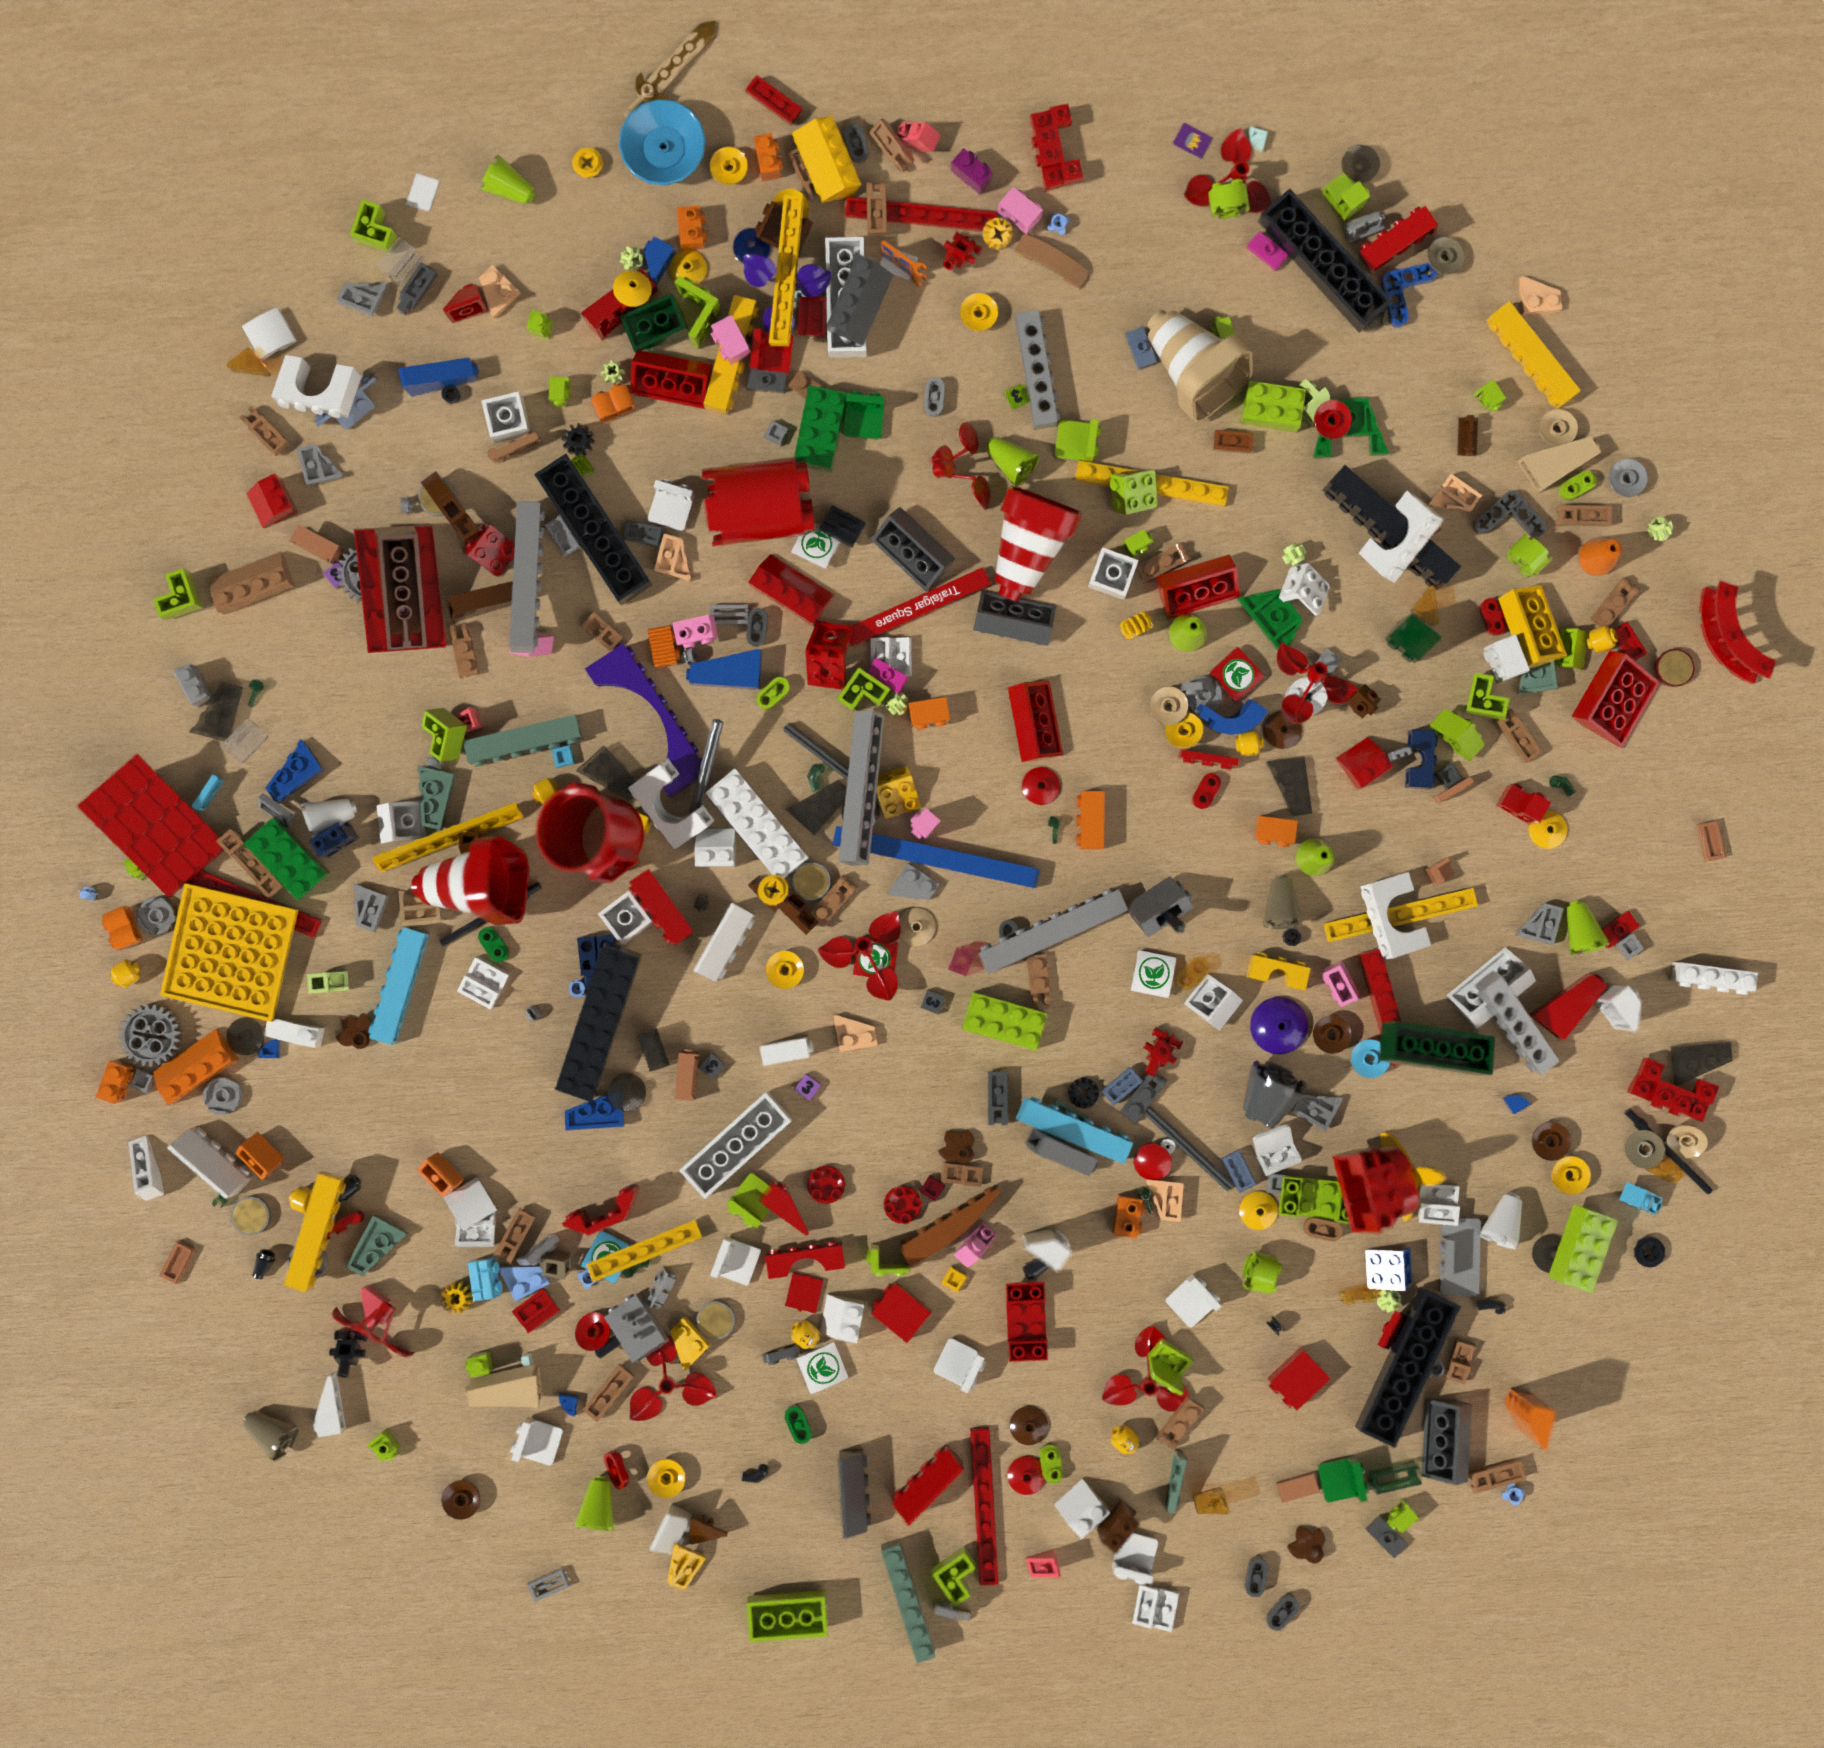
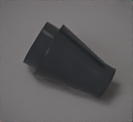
(263, 1262)
(1035, 1268)

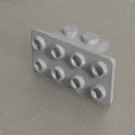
(1460, 1258)

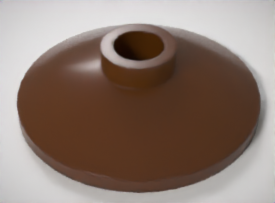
(1275, 736)
(1341, 1037)
(1560, 1141)
(1025, 1416)
(454, 1506)

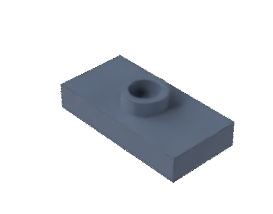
(1140, 348)
(1121, 1085)
(1238, 1170)

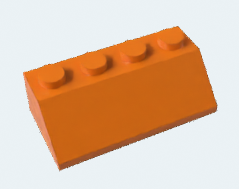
(194, 1067)
(1531, 1416)

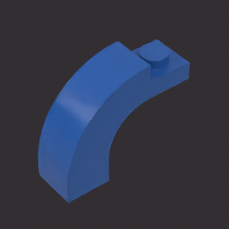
(1243, 721)

